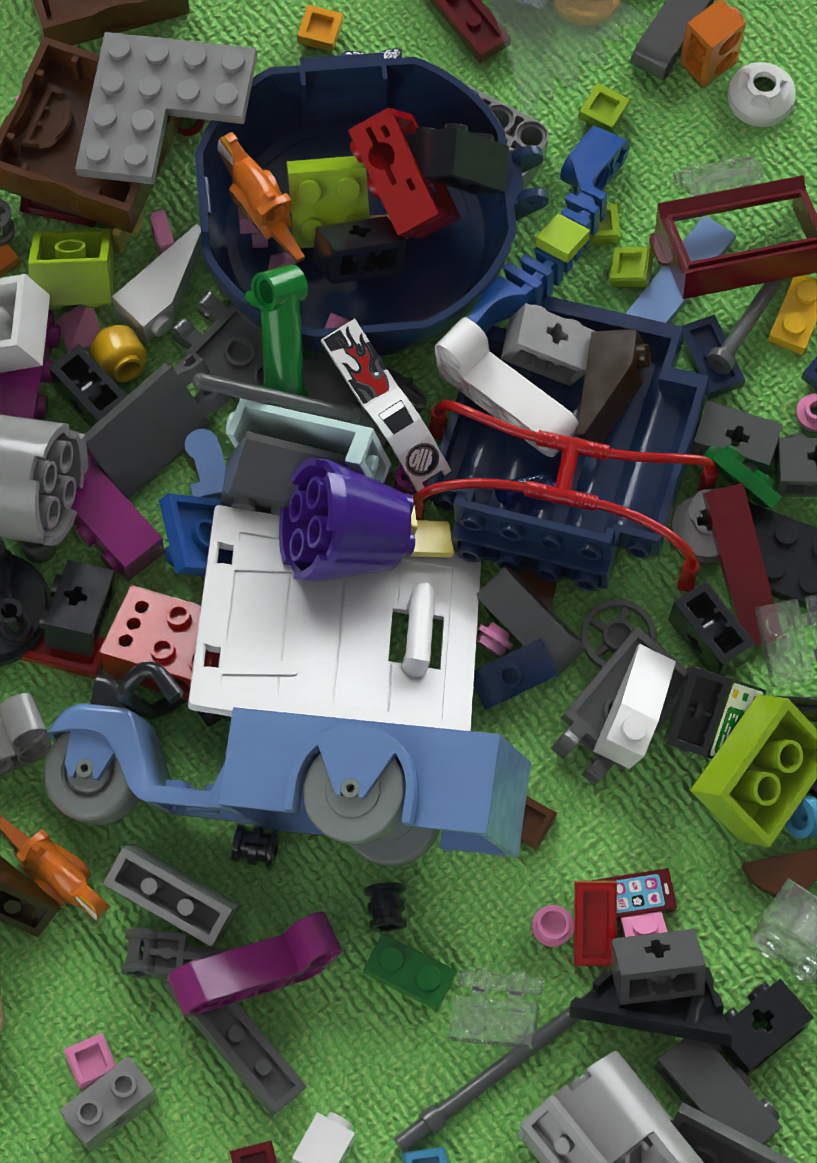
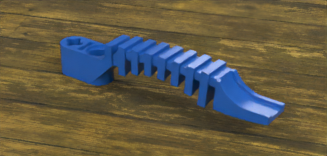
(588, 171)

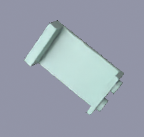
(356, 441)

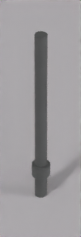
(434, 1118)

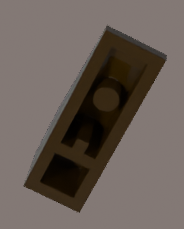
(611, 380)
(23, 902)

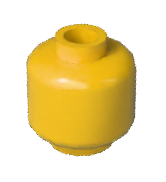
(119, 352)

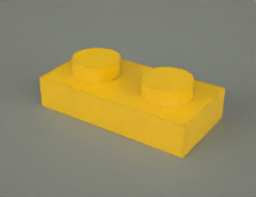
(796, 316)

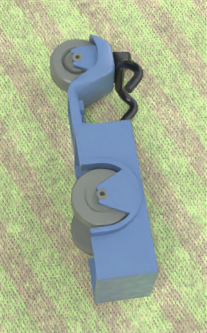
(333, 777)

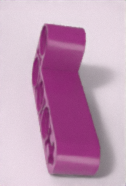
(256, 967)

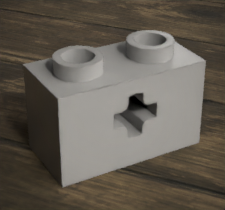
(547, 344)
(108, 1104)

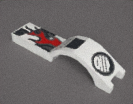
(385, 403)

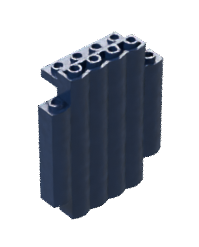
(559, 538)

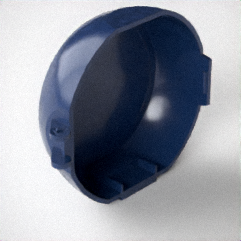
(307, 116)

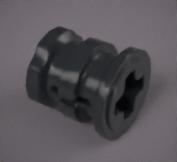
(253, 854)
(386, 906)

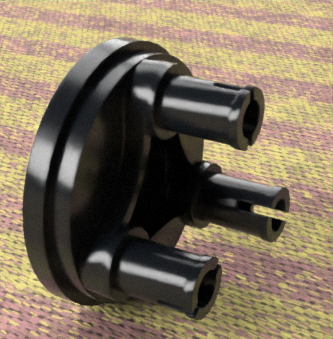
(21, 604)

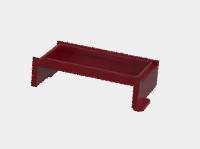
(743, 267)

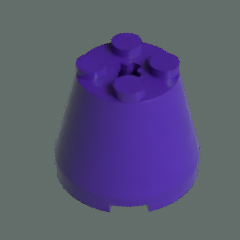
(343, 523)

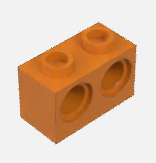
(712, 42)

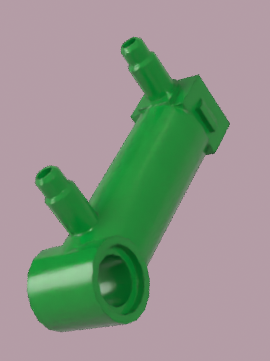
(279, 299)

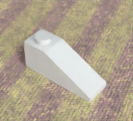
(156, 293)
(636, 708)

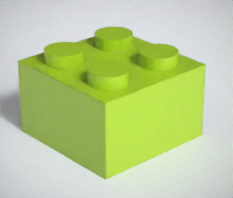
(325, 194)
(73, 266)

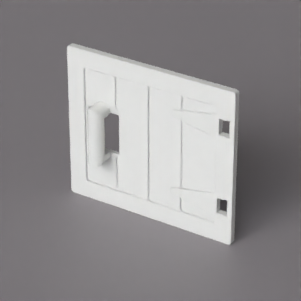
(328, 641)

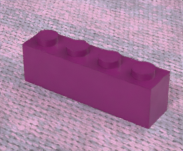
(24, 388)
(114, 525)

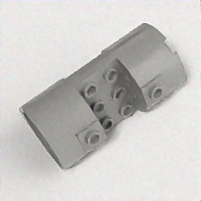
(39, 478)
(605, 1120)

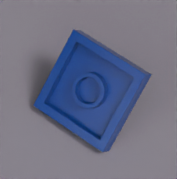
(189, 531)

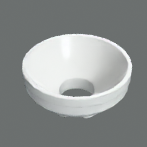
(760, 107)

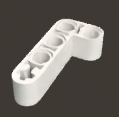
(496, 387)

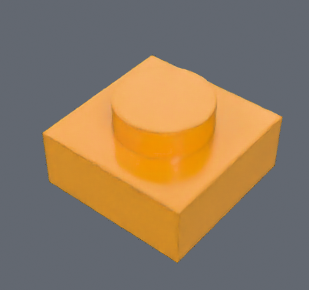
(320, 28)

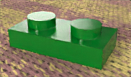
(757, 484)
(409, 971)

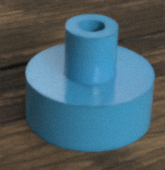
(804, 819)

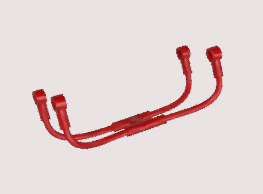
(562, 492)

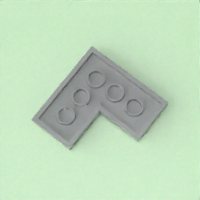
(144, 83)

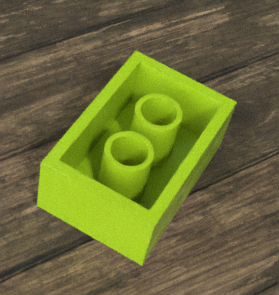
(761, 770)

